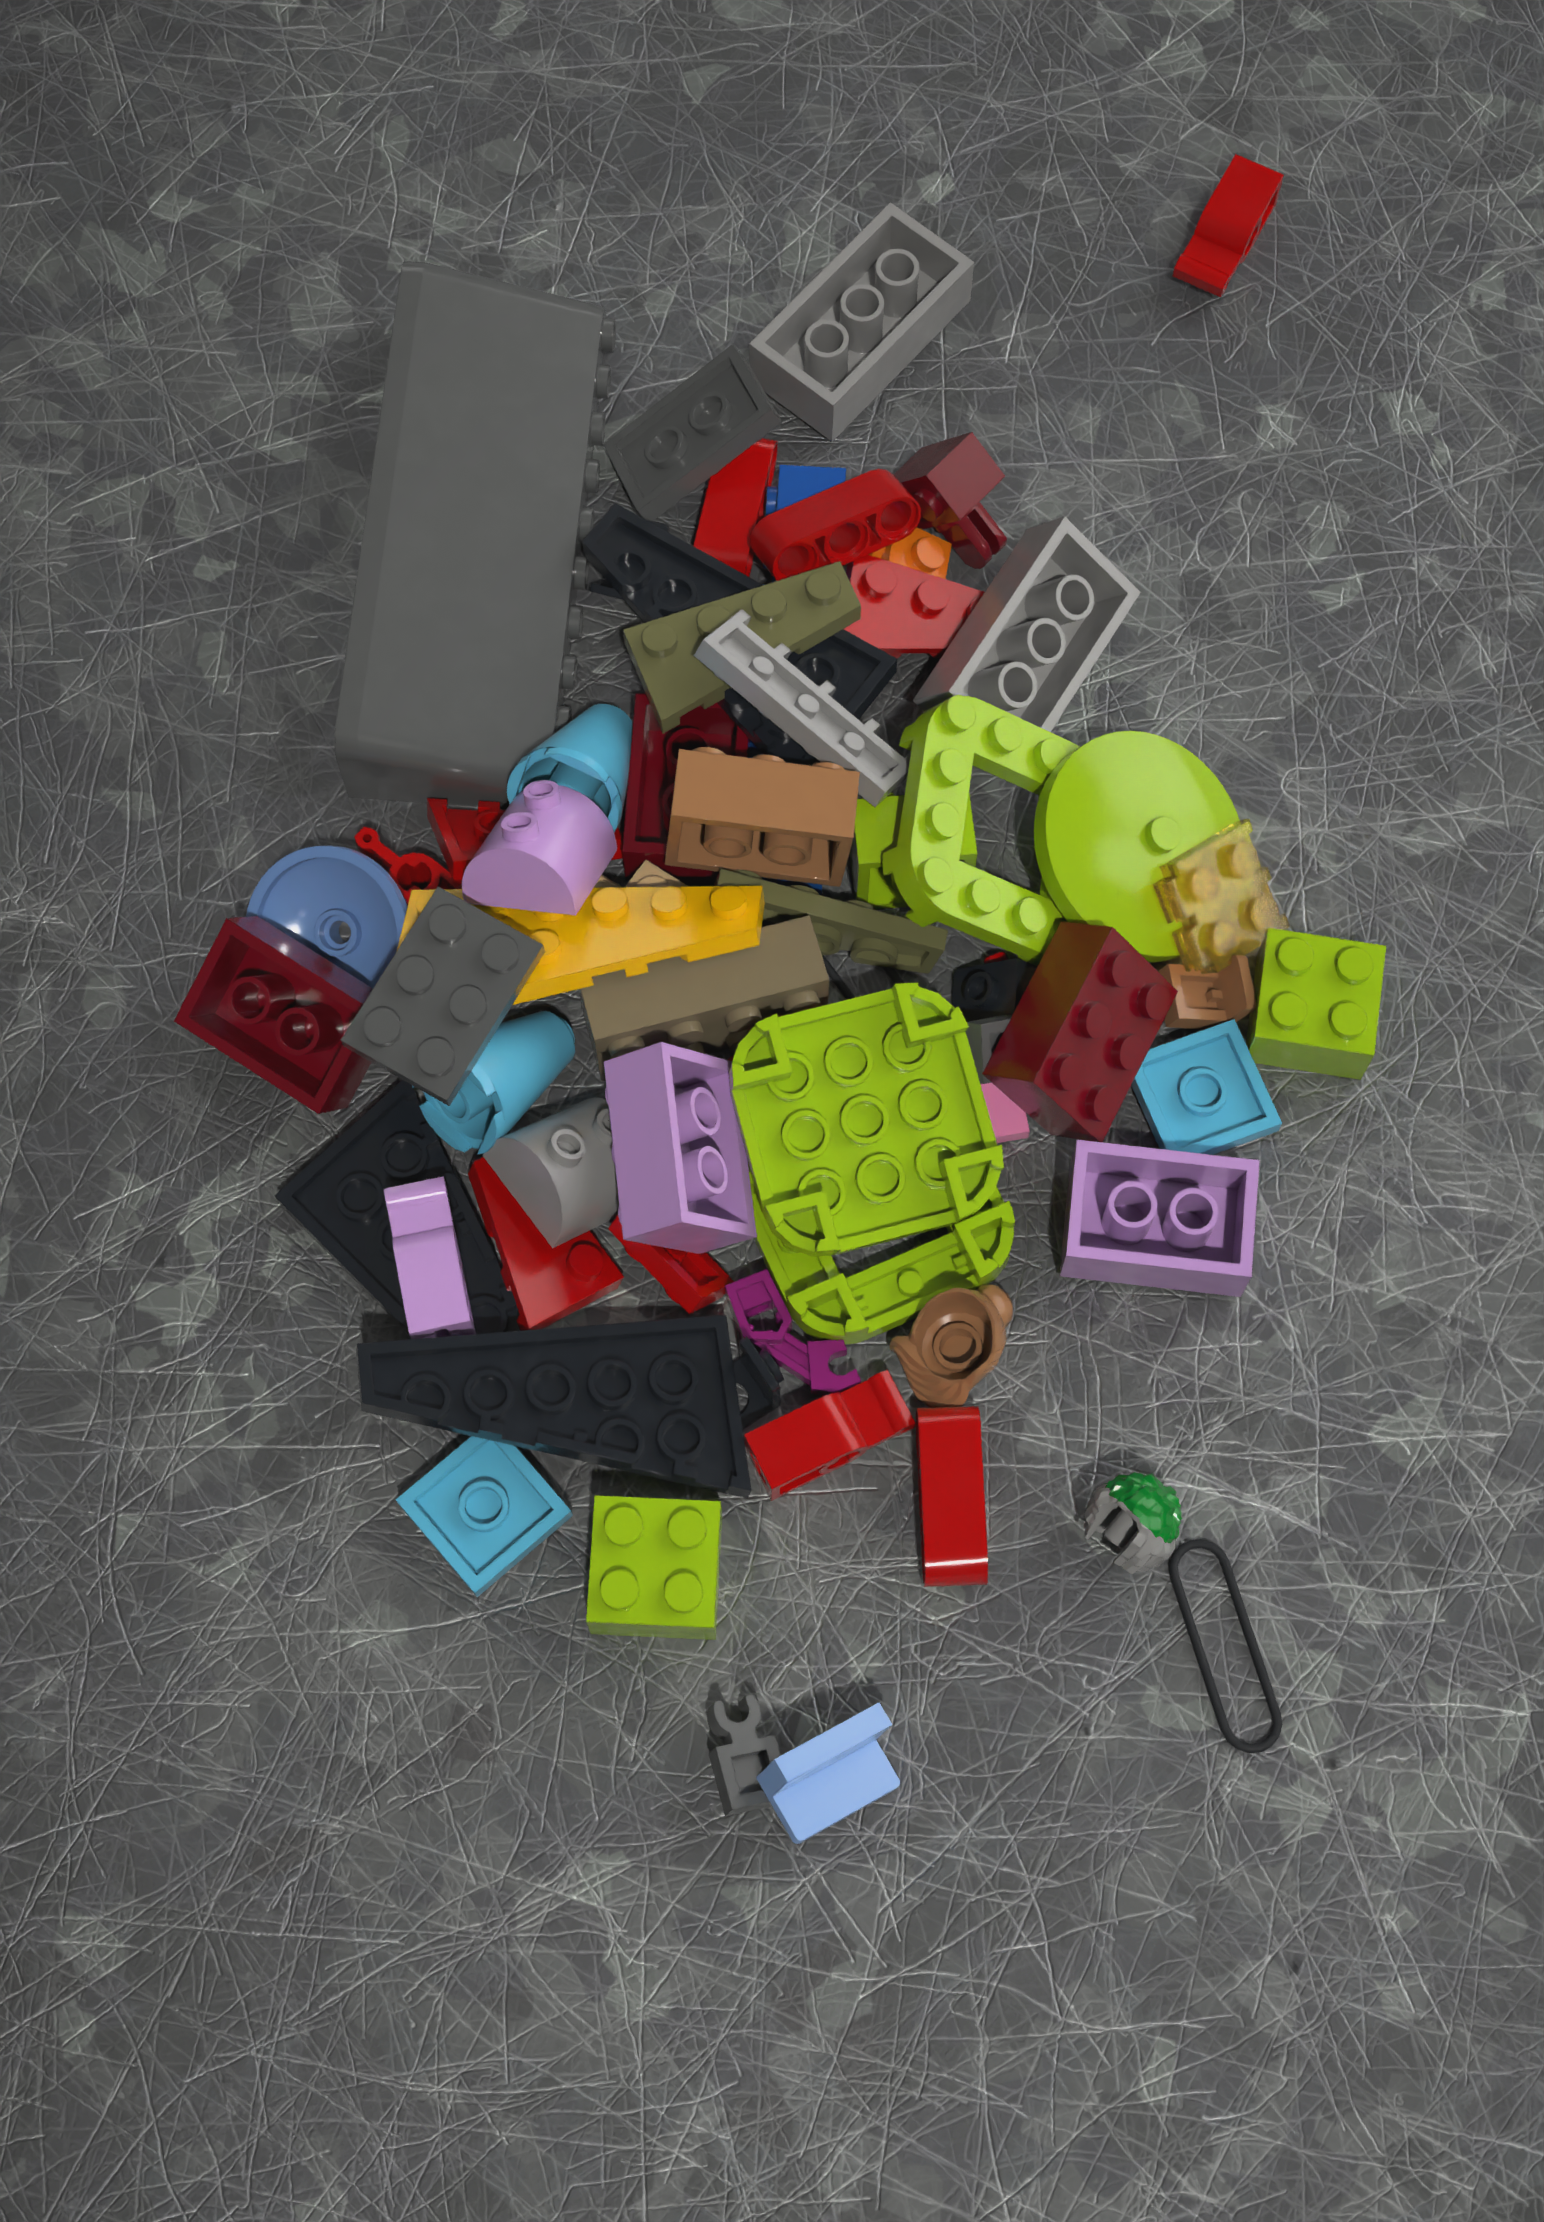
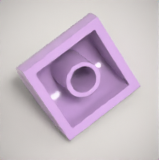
(542, 852)

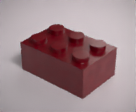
(653, 779)
(278, 1012)
(1080, 1031)

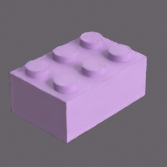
(678, 1150)
(1160, 1218)

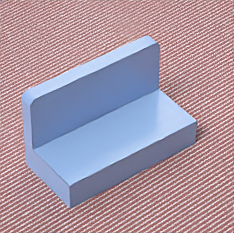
(830, 1775)

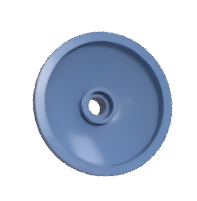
(329, 885)

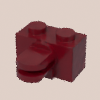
(949, 485)

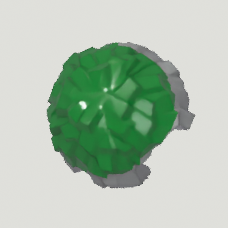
(1136, 1517)

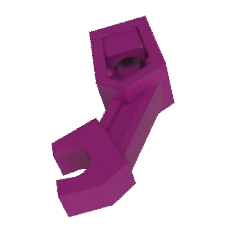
(806, 1362)

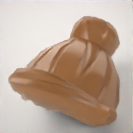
(954, 1343)

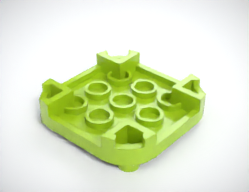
(864, 1121)

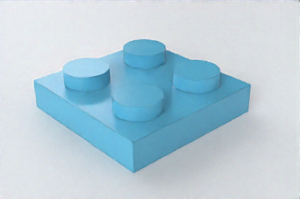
(1205, 1092)
(484, 1510)

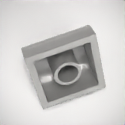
(561, 1170)

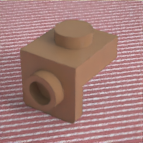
(1210, 997)

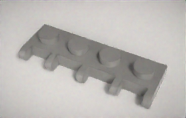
(802, 707)

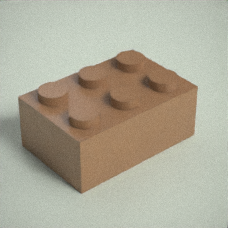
(762, 816)

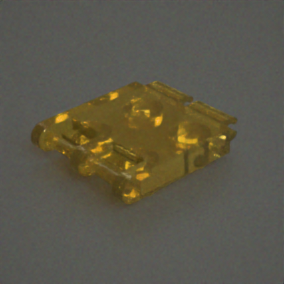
(1219, 899)

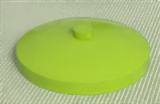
(1112, 822)

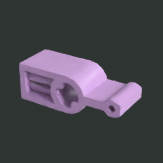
(428, 1260)

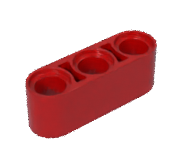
(736, 504)
(836, 525)
(951, 1496)

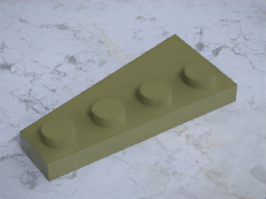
(788, 611)

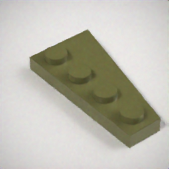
(848, 925)

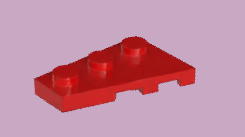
(543, 1279)

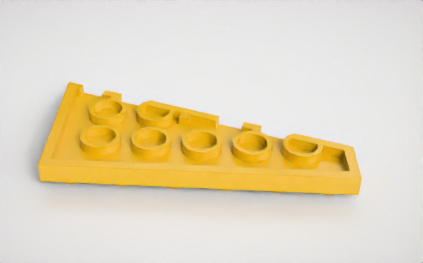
(625, 931)

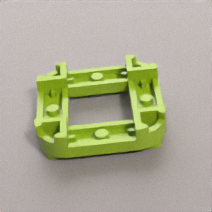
(927, 856)
(892, 1291)

